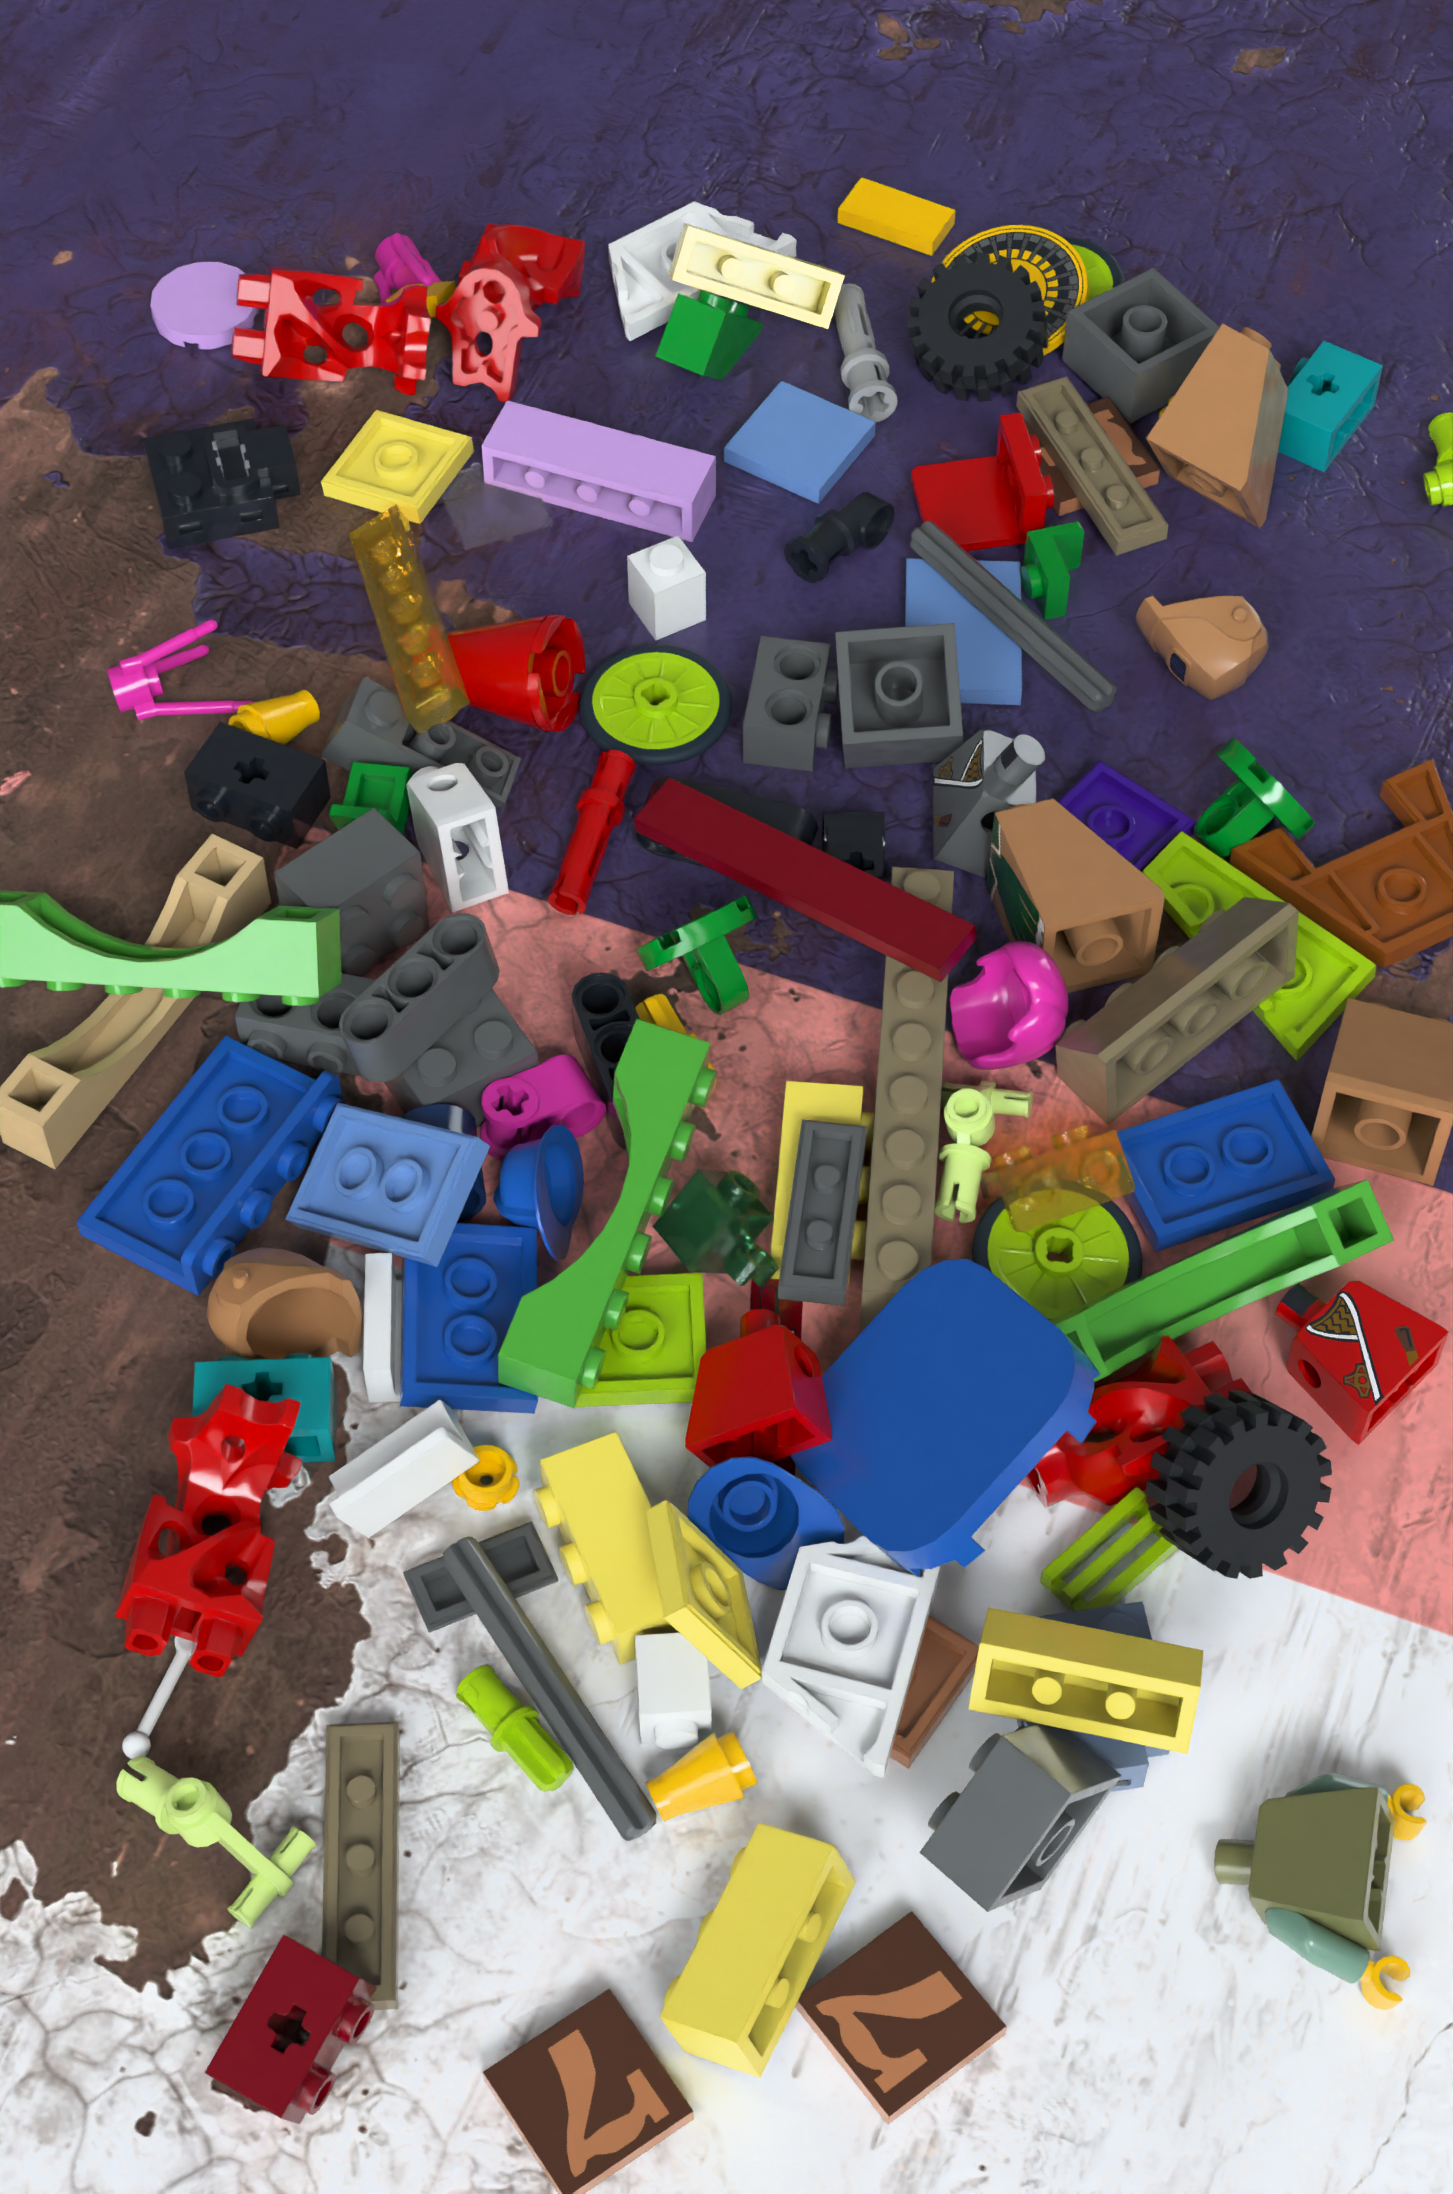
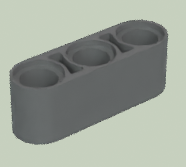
(419, 997)

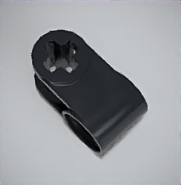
(856, 839)

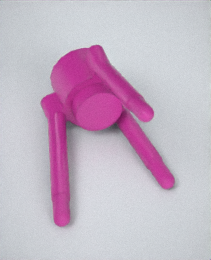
(400, 266)
(137, 678)

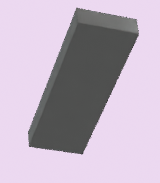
(822, 1213)

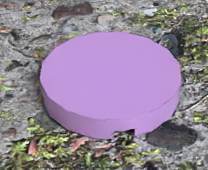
(200, 305)

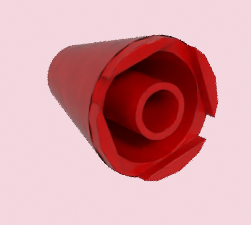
(523, 669)

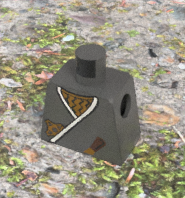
(973, 784)

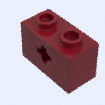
(264, 2060)

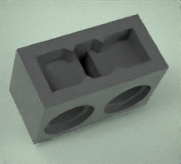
(788, 702)
(302, 1033)

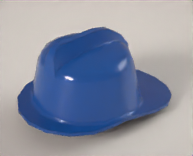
(543, 1187)
(761, 1516)

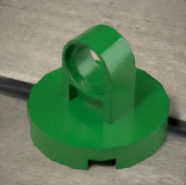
(1248, 805)
(707, 954)

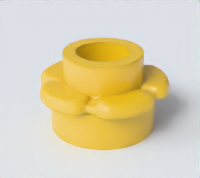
(492, 1463)

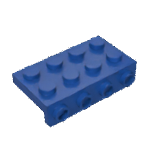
(212, 1165)

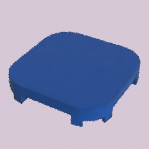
(945, 1413)

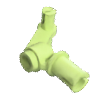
(970, 1124)
(203, 1818)

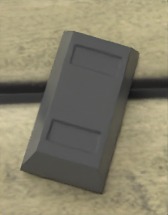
(514, 1554)

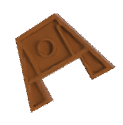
(1382, 896)

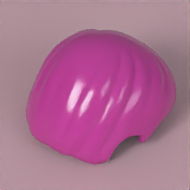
(1011, 1008)

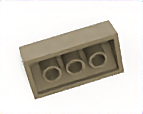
(1179, 1005)

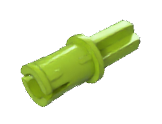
(514, 1728)

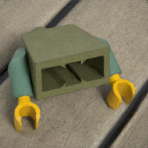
(1325, 1872)

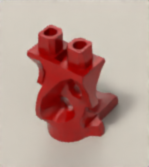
(498, 294)
(293, 321)
(1138, 1415)
(223, 1471)

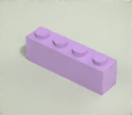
(600, 470)

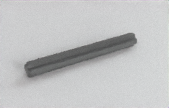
(1013, 617)
(550, 1689)

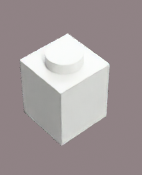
(666, 587)
(672, 1691)

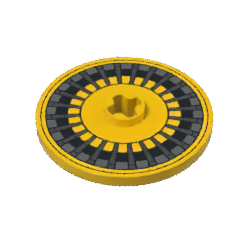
(1049, 262)

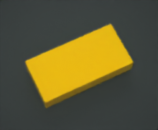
(896, 216)

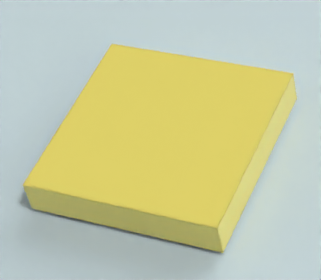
(397, 464)
(703, 1594)

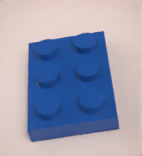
(1221, 1165)
(460, 1316)

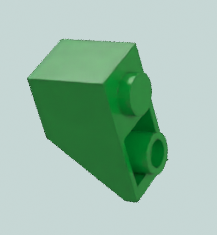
(707, 334)

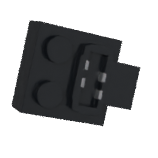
(221, 480)

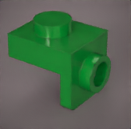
(1046, 565)
(377, 788)

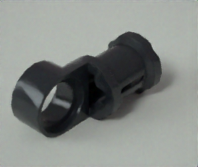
(838, 534)

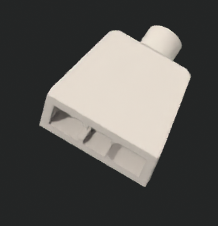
(449, 808)

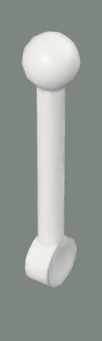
(138, 1742)

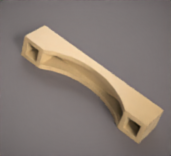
(70, 1082)

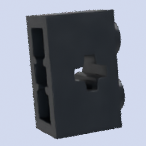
(257, 785)

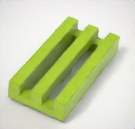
(1129, 1507)

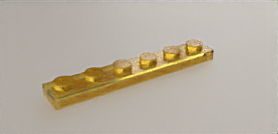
(408, 620)

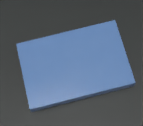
(985, 654)
(388, 1183)

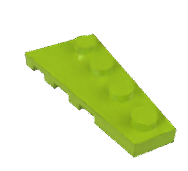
(1325, 967)

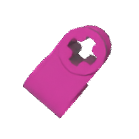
(535, 1100)

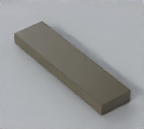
(1092, 466)
(363, 1854)

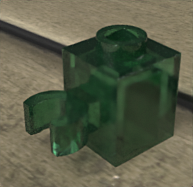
(716, 1225)

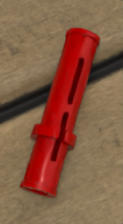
(599, 812)

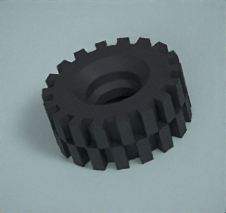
(986, 361)
(1209, 1459)

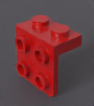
(988, 498)

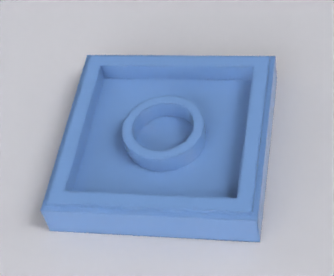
(799, 442)

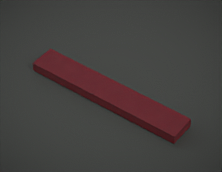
(806, 879)

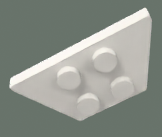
(644, 258)
(850, 1644)

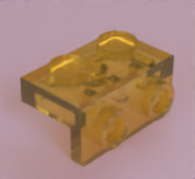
(1059, 1181)

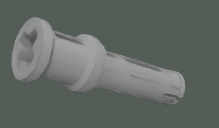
(864, 367)

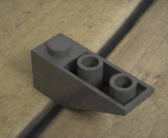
(376, 731)

